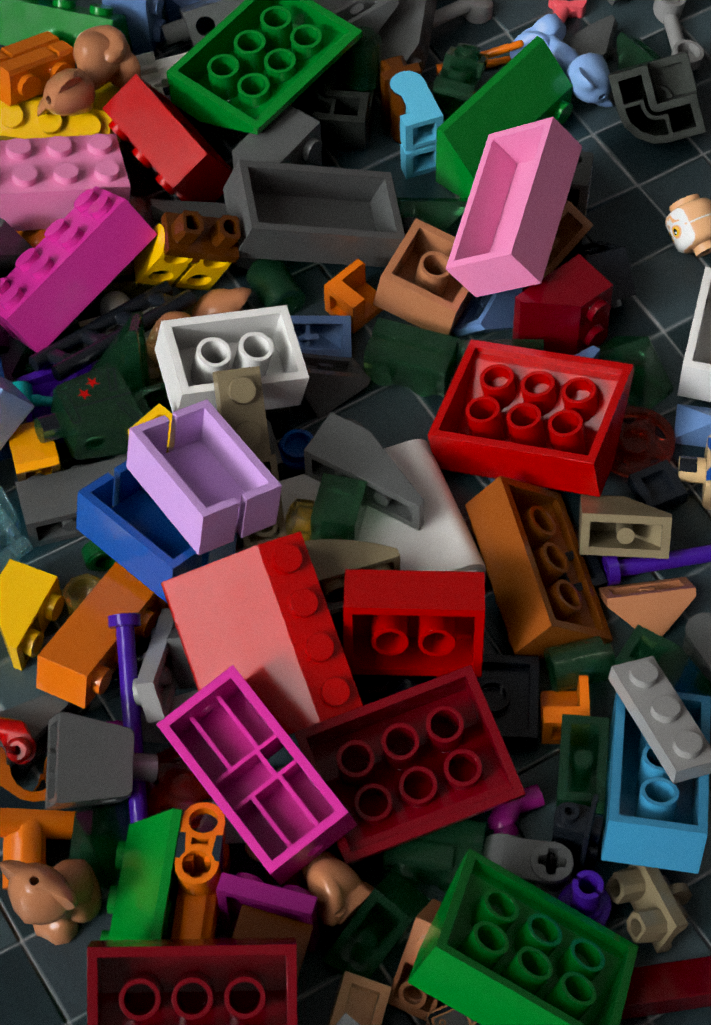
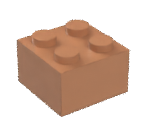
(417, 282)

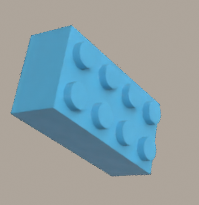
(644, 812)

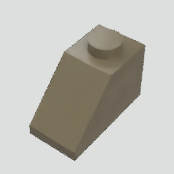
(622, 528)

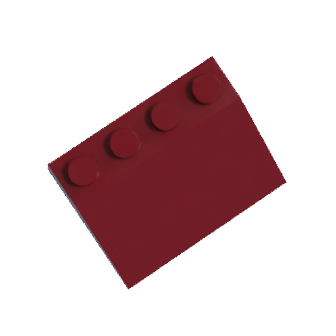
(413, 763)
(192, 981)

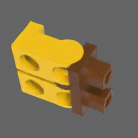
(187, 248)

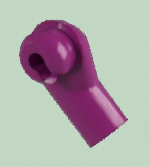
(503, 818)

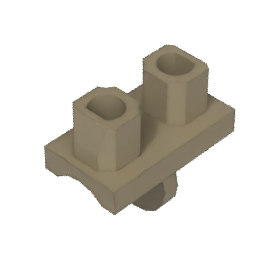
(656, 904)

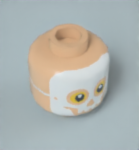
(690, 225)

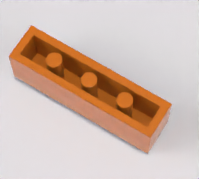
(84, 650)

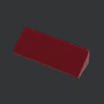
(669, 988)

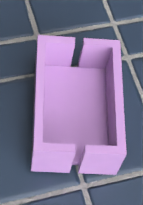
(207, 479)

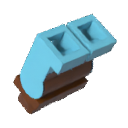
(410, 114)

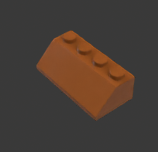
(524, 547)

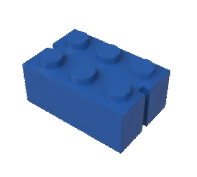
(138, 531)

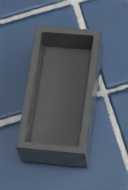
(314, 213)

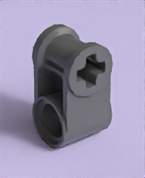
(530, 859)

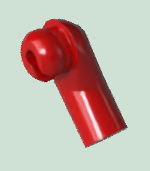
(17, 740)

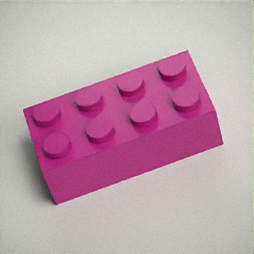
(70, 266)

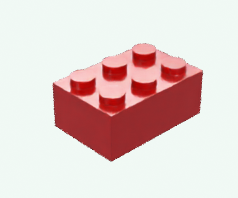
(167, 142)
(413, 621)

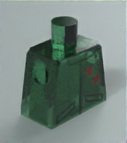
(91, 414)

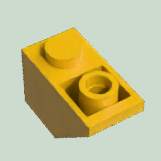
(27, 606)

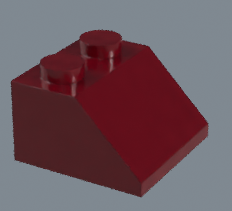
(565, 309)

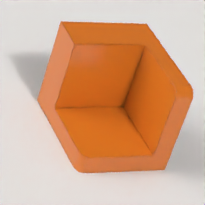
(351, 296)
(555, 704)

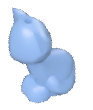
(585, 72)

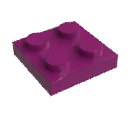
(250, 890)

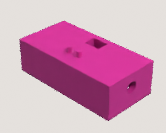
(226, 743)

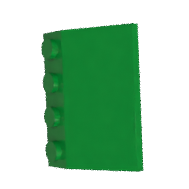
(258, 62)
(520, 954)

